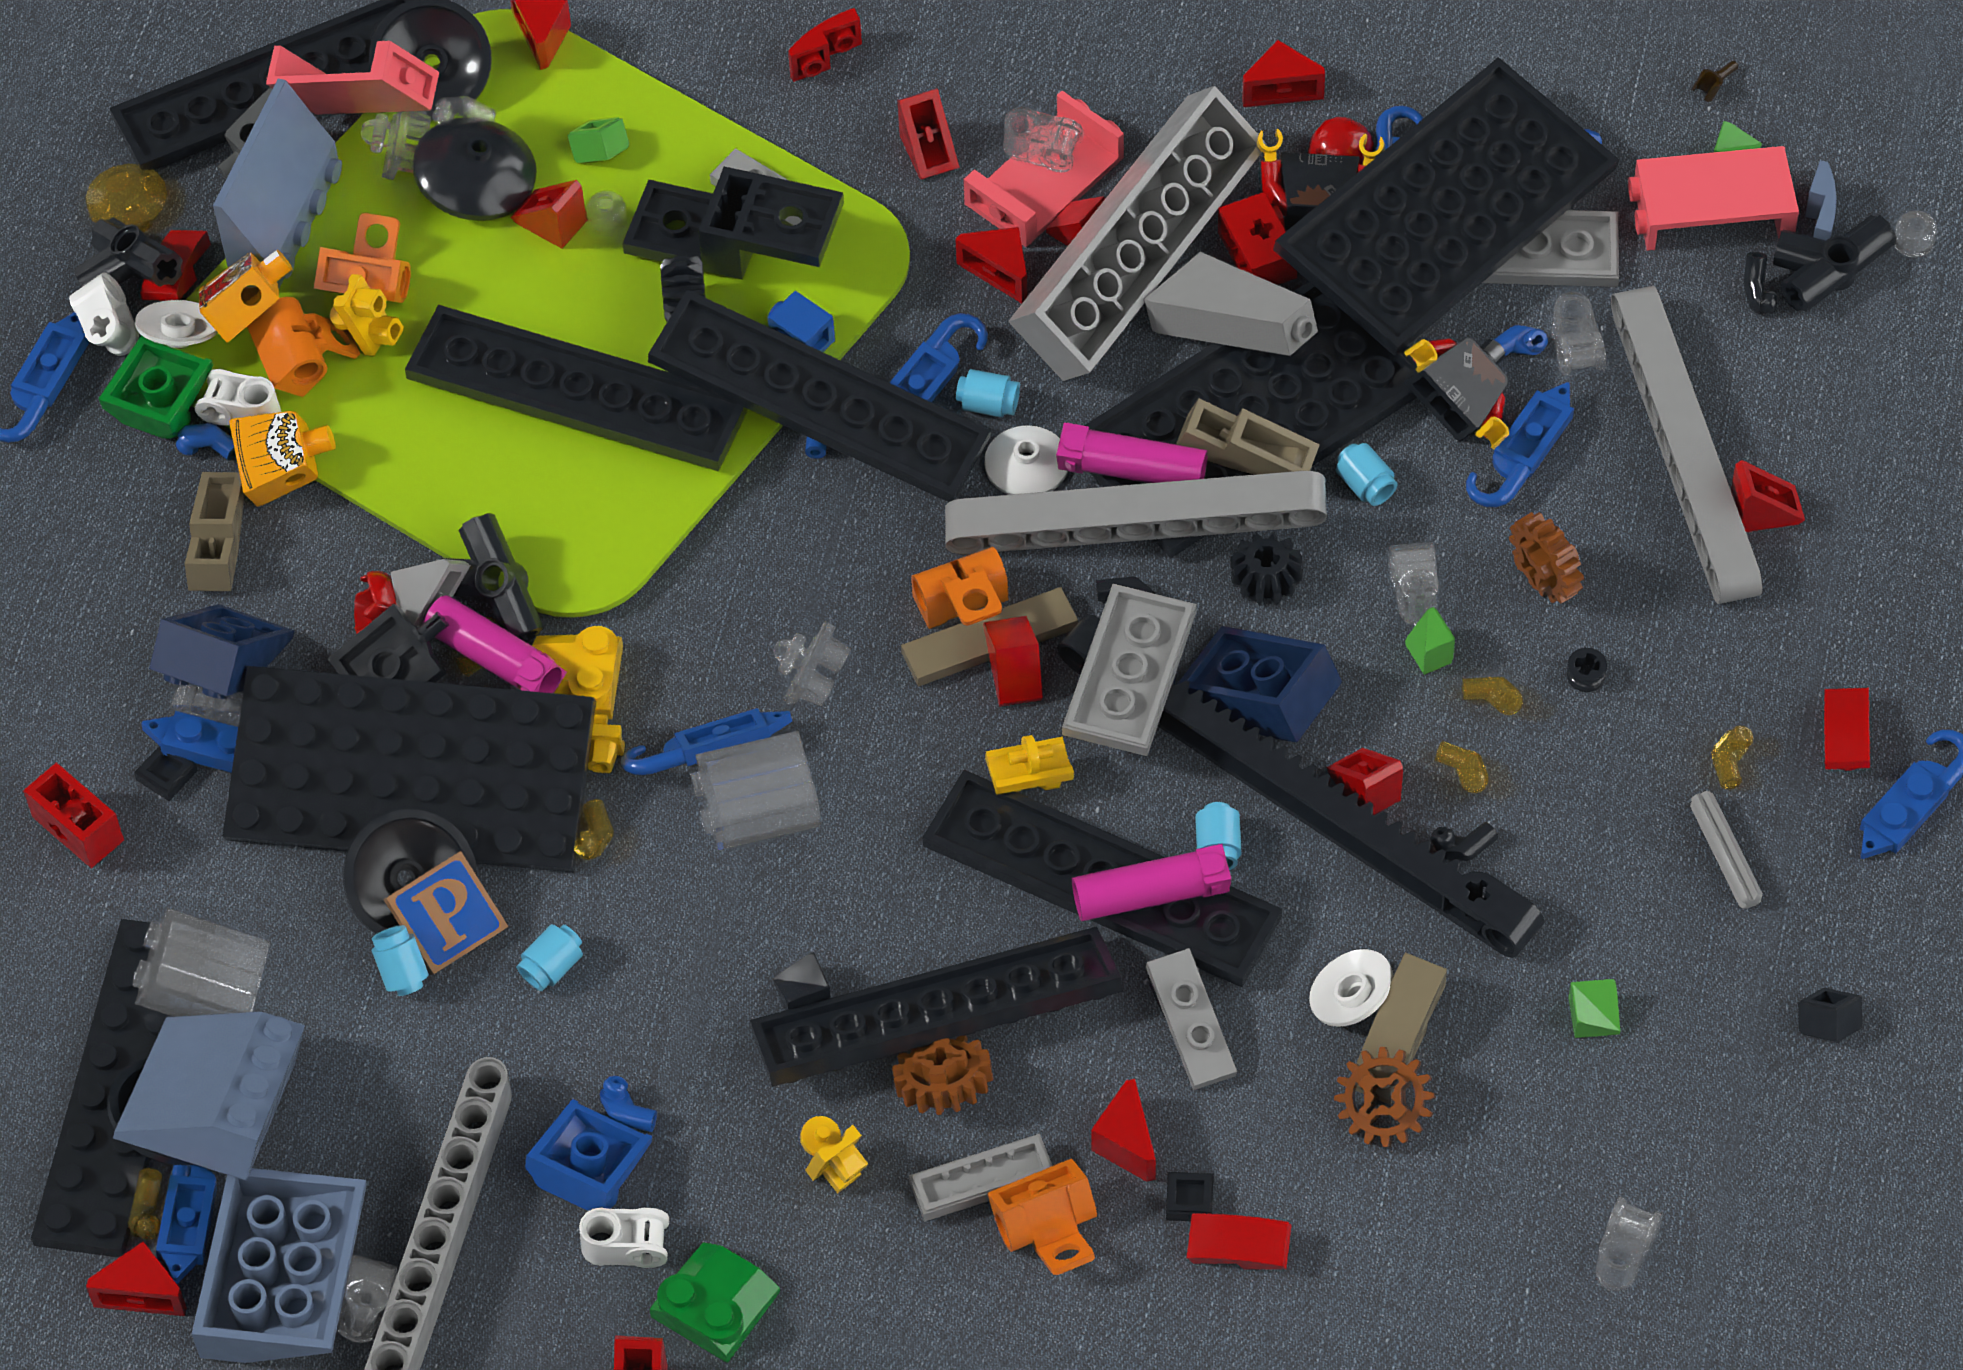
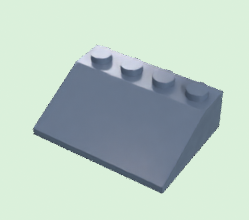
(277, 181)
(212, 1088)
(277, 1266)

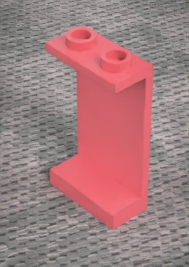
(394, 85)
(1713, 191)
(1033, 195)

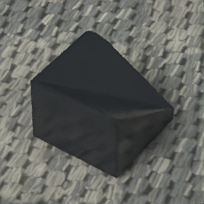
(802, 983)
(1830, 1014)

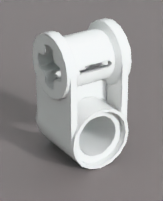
(105, 315)
(236, 396)
(627, 1238)

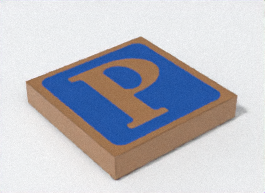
(446, 912)

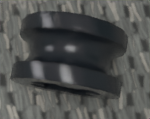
(1577, 662)

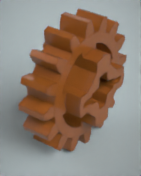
(1546, 557)
(943, 1074)
(1370, 1082)

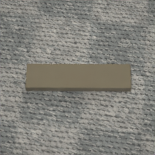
(966, 646)

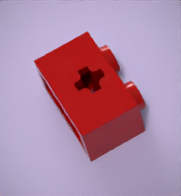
(1250, 235)
(73, 815)

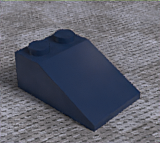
(215, 648)
(1265, 680)

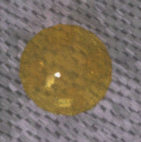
(127, 195)

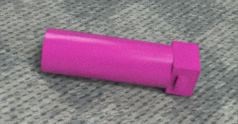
(1127, 456)
(496, 648)
(1152, 883)

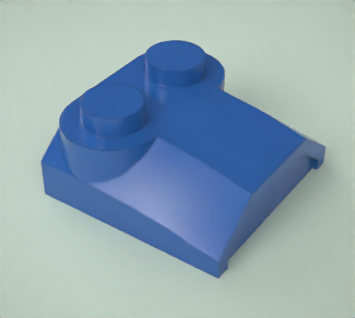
(585, 1157)

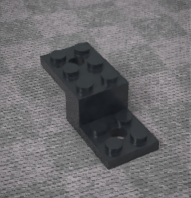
(734, 222)

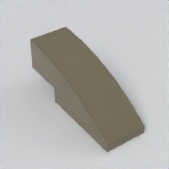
(1246, 441)
(215, 532)
(1404, 1015)

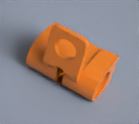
(374, 264)
(294, 345)
(962, 588)
(1046, 1214)

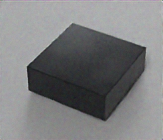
(165, 773)
(1188, 1194)

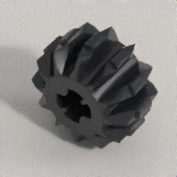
(680, 275)
(1266, 568)

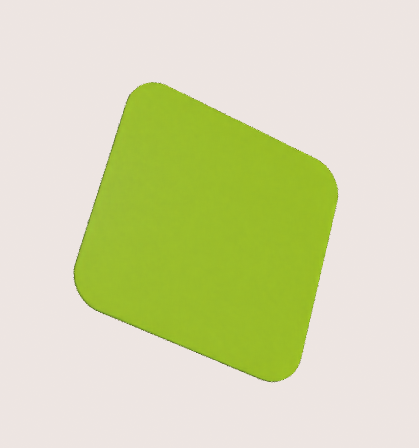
(573, 506)

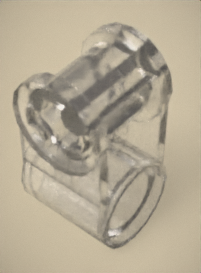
(1039, 138)
(1578, 340)
(1414, 578)
(1629, 1238)
(365, 1298)

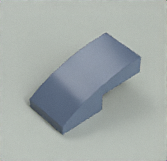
(1822, 201)

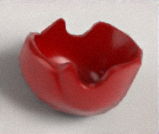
(1341, 138)
(374, 600)

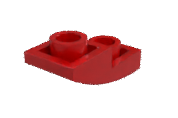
(813, 50)
(190, 247)
(1847, 728)
(1239, 1241)

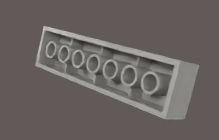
(1137, 234)

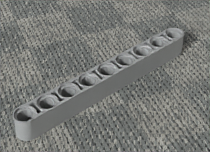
(1686, 445)
(1136, 512)
(441, 1224)

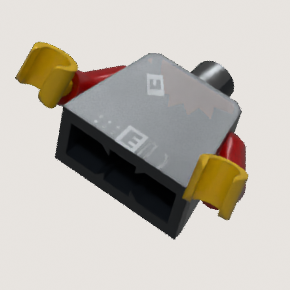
(1303, 180)
(1461, 386)

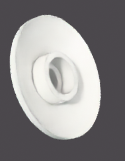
(174, 323)
(1019, 473)
(1351, 987)

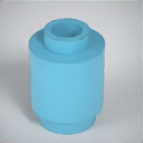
(988, 393)
(1366, 473)
(1220, 825)
(550, 956)
(399, 960)

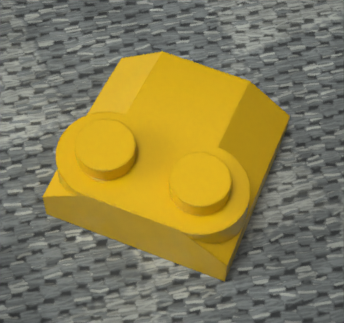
(590, 663)

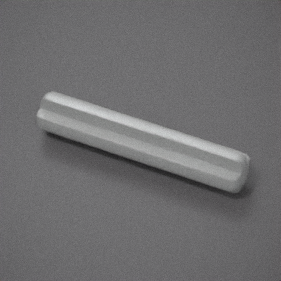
(1726, 850)

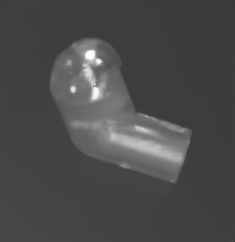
(461, 106)

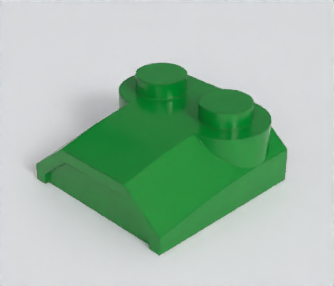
(155, 388)
(714, 1300)

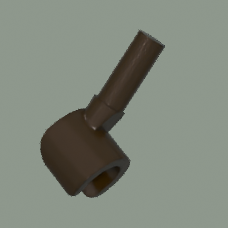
(1712, 81)

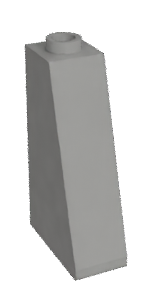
(1230, 308)

